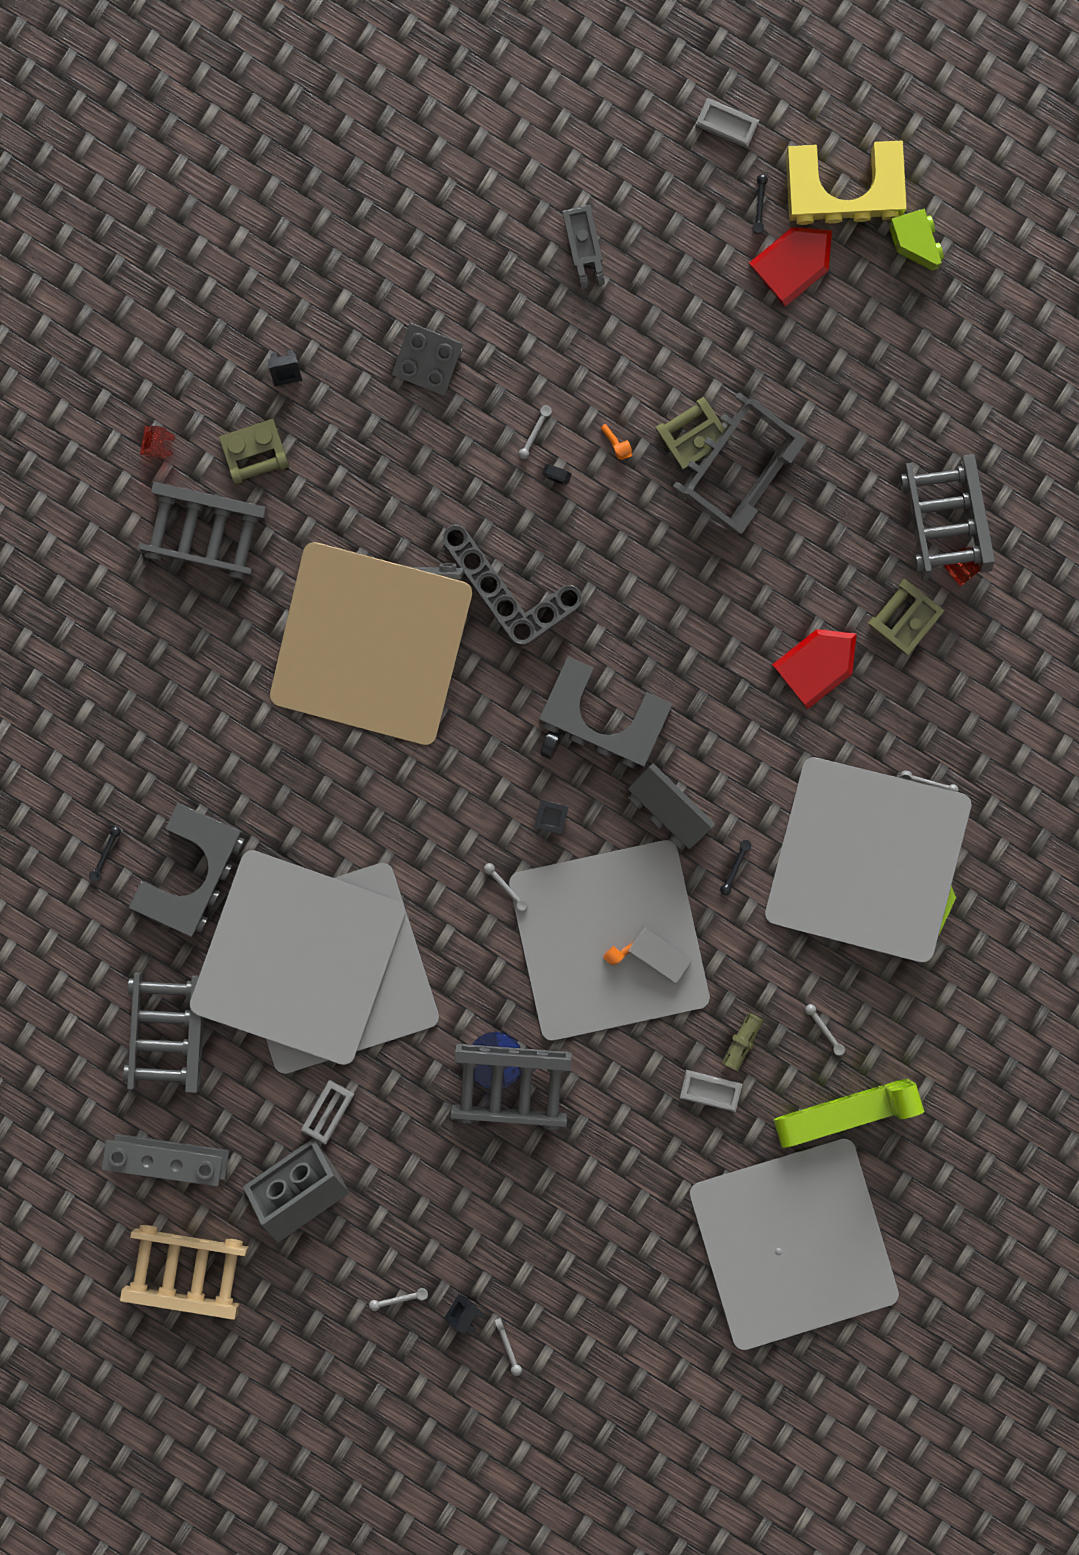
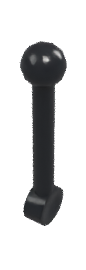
(758, 227)
(745, 845)
(95, 875)

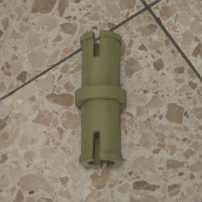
(743, 1041)

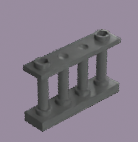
(970, 500)
(222, 509)
(189, 1047)
(527, 1062)
(166, 1159)

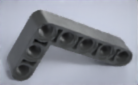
(502, 594)

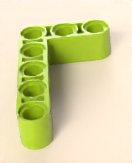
(895, 1098)

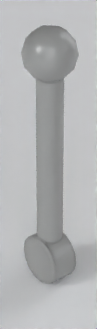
(545, 412)
(908, 776)
(490, 870)
(838, 1049)
(421, 1294)
(516, 1370)

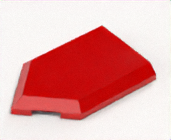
(794, 262)
(817, 664)

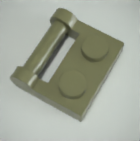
(251, 443)
(691, 445)
(913, 623)

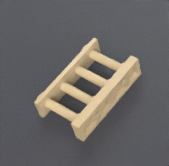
(166, 1295)

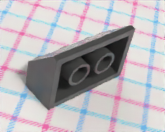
(669, 807)
(295, 1190)

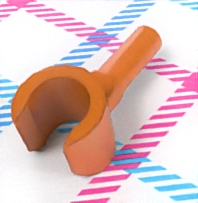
(623, 449)
(614, 956)

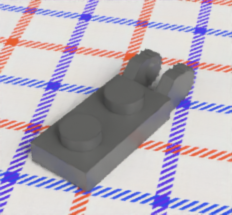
(583, 243)

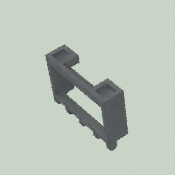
(785, 454)

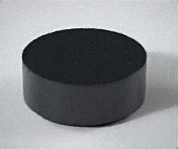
(556, 474)
(550, 744)

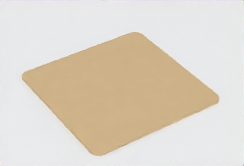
(370, 643)

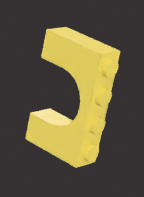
(811, 202)

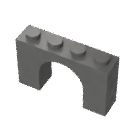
(564, 714)
(219, 844)

